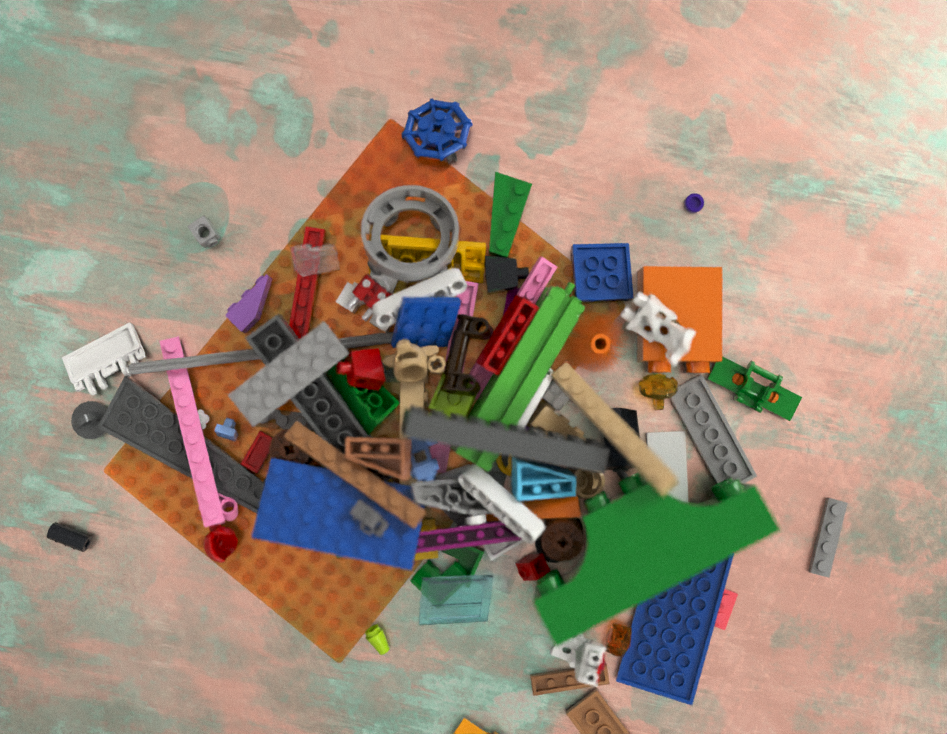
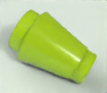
(376, 637)

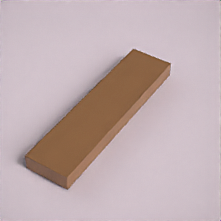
(562, 681)

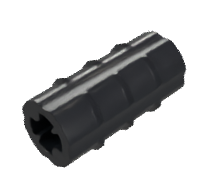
(69, 537)

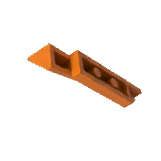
(550, 508)

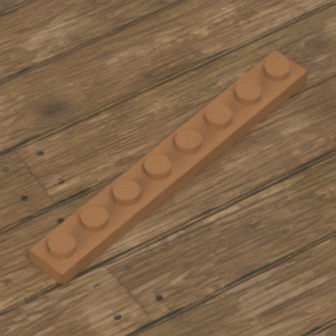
(355, 475)

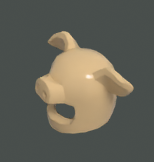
(410, 361)
(587, 481)

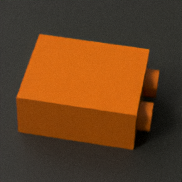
(697, 302)

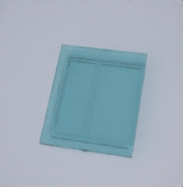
(455, 599)

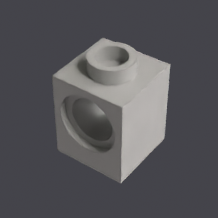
(197, 229)

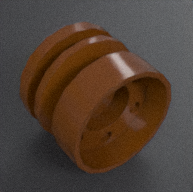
(279, 450)
(563, 527)

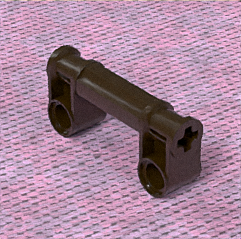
(455, 380)

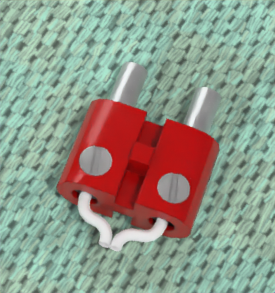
(369, 292)

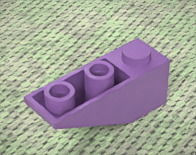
(249, 308)

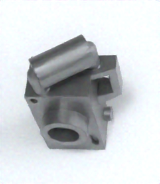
(369, 518)

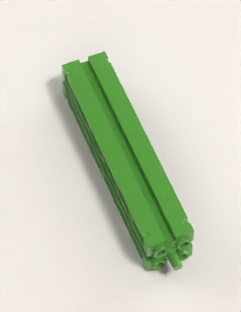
(511, 392)

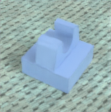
(227, 430)

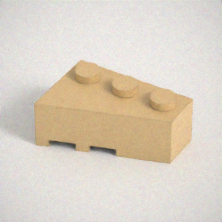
(547, 420)

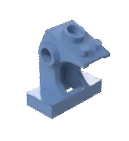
(426, 469)

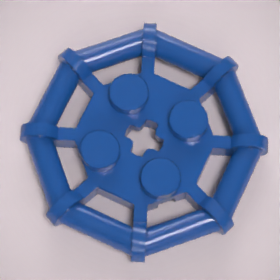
(434, 120)

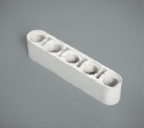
(442, 285)
(501, 503)

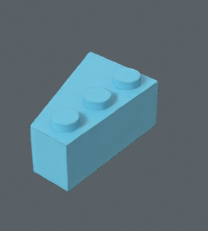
(540, 480)

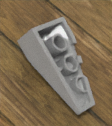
(447, 495)

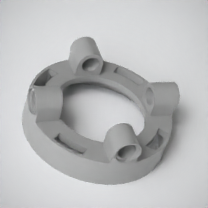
(385, 211)

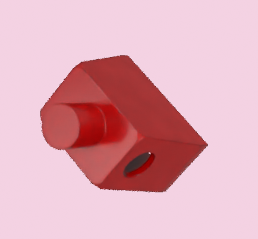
(363, 369)

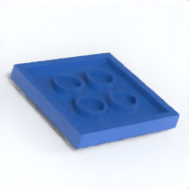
(602, 272)
(426, 320)

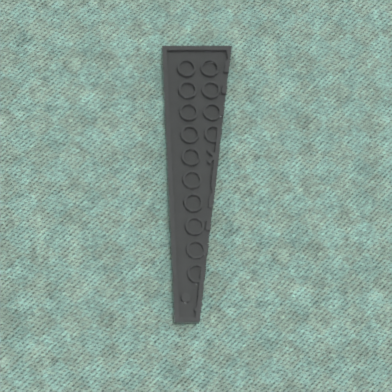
(155, 430)

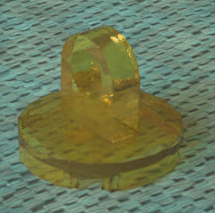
(658, 388)

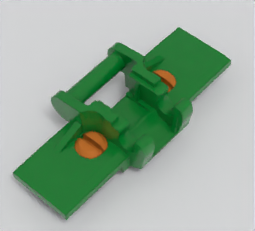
(752, 394)

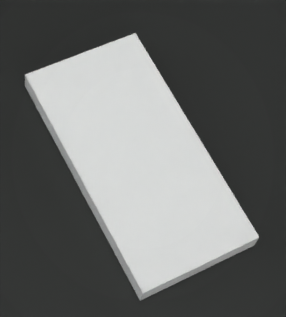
(671, 450)

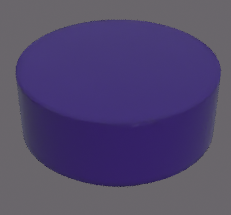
(694, 203)

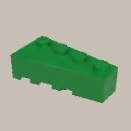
(507, 209)
(368, 405)

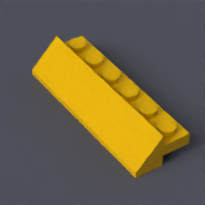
(468, 257)

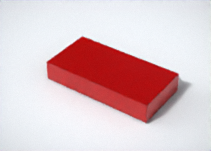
(257, 452)

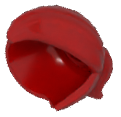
(220, 542)

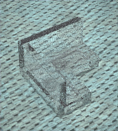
(315, 260)

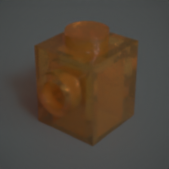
(618, 640)

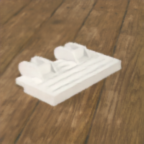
(101, 358)

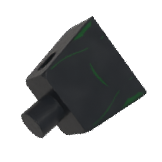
(503, 274)

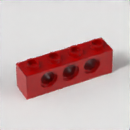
(507, 334)

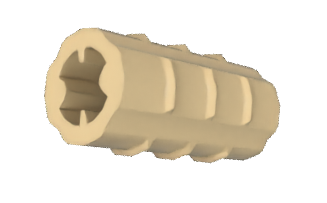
(434, 359)

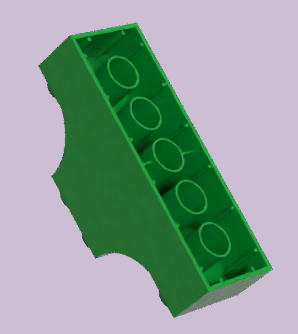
(645, 546)

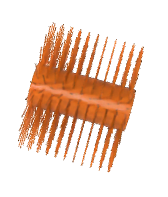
(595, 342)

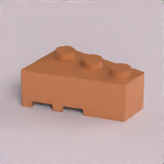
(384, 454)

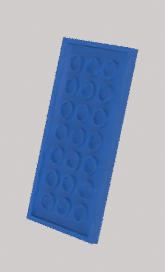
(312, 511)
(674, 635)

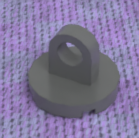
(86, 419)

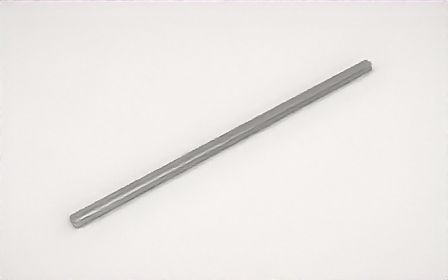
(241, 355)

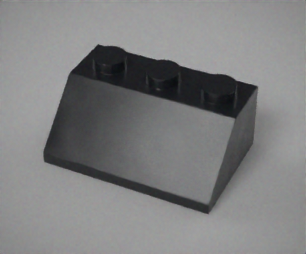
(615, 458)

